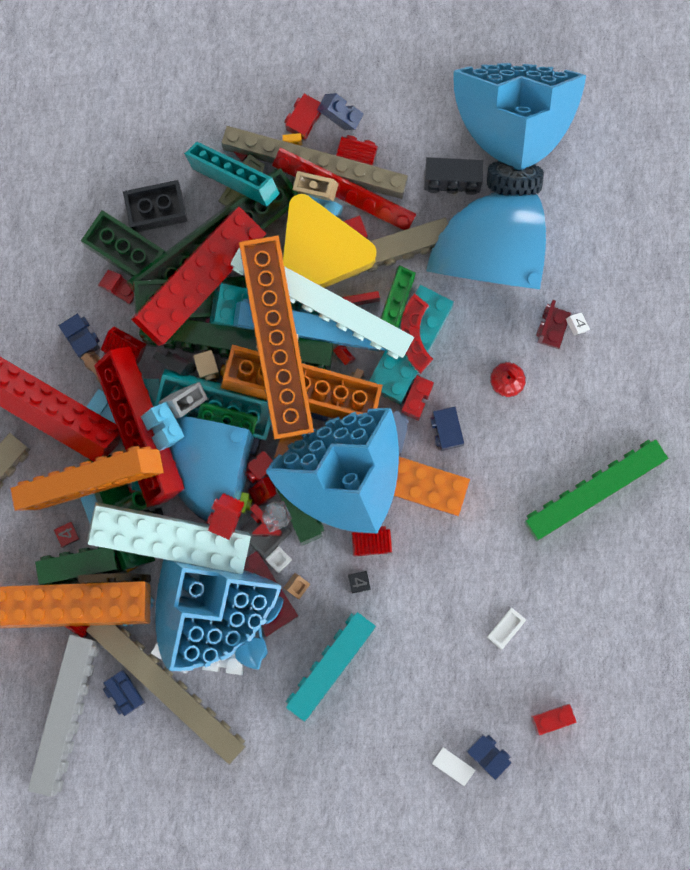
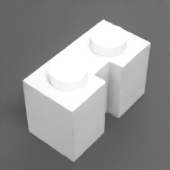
(231, 664)

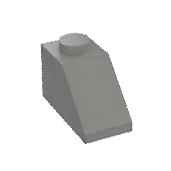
(185, 399)

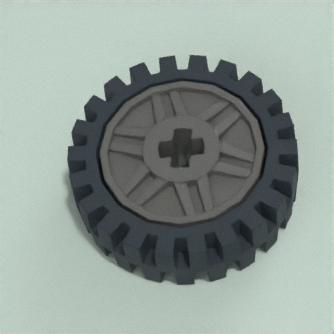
(508, 180)

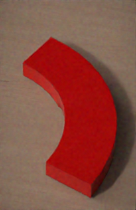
(410, 324)

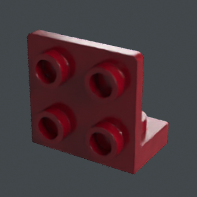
(554, 326)

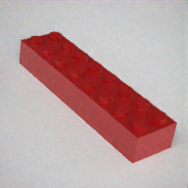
(196, 278)
(128, 402)
(56, 413)

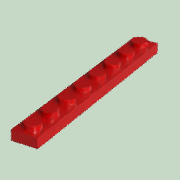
(348, 191)

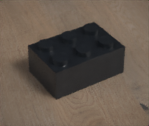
(453, 175)
(155, 206)

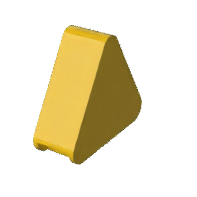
(323, 245)

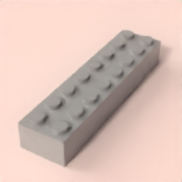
(63, 716)

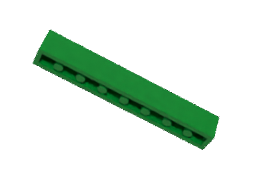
(596, 490)

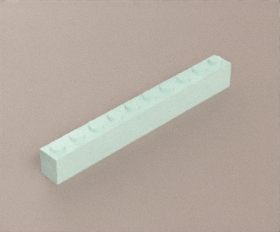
(342, 312)

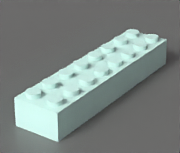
(166, 538)

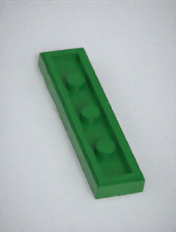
(398, 296)

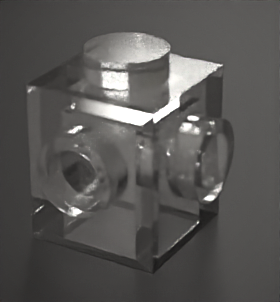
(276, 516)

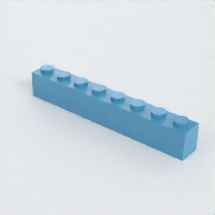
(307, 327)

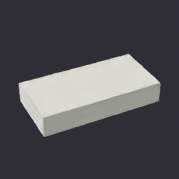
(506, 628)
(453, 766)

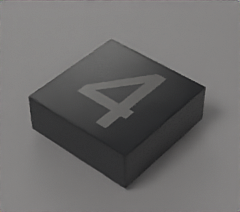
(359, 582)

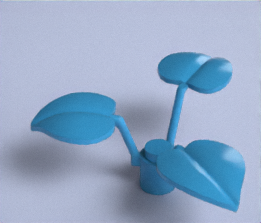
(256, 649)

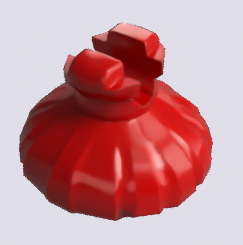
(505, 386)

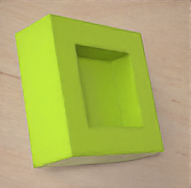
(245, 497)

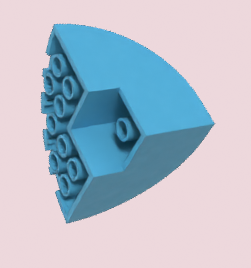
(517, 110)
(494, 242)
(210, 462)
(343, 471)
(208, 613)

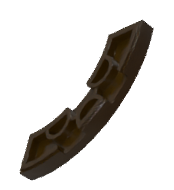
(108, 578)

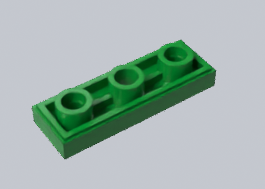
(217, 414)

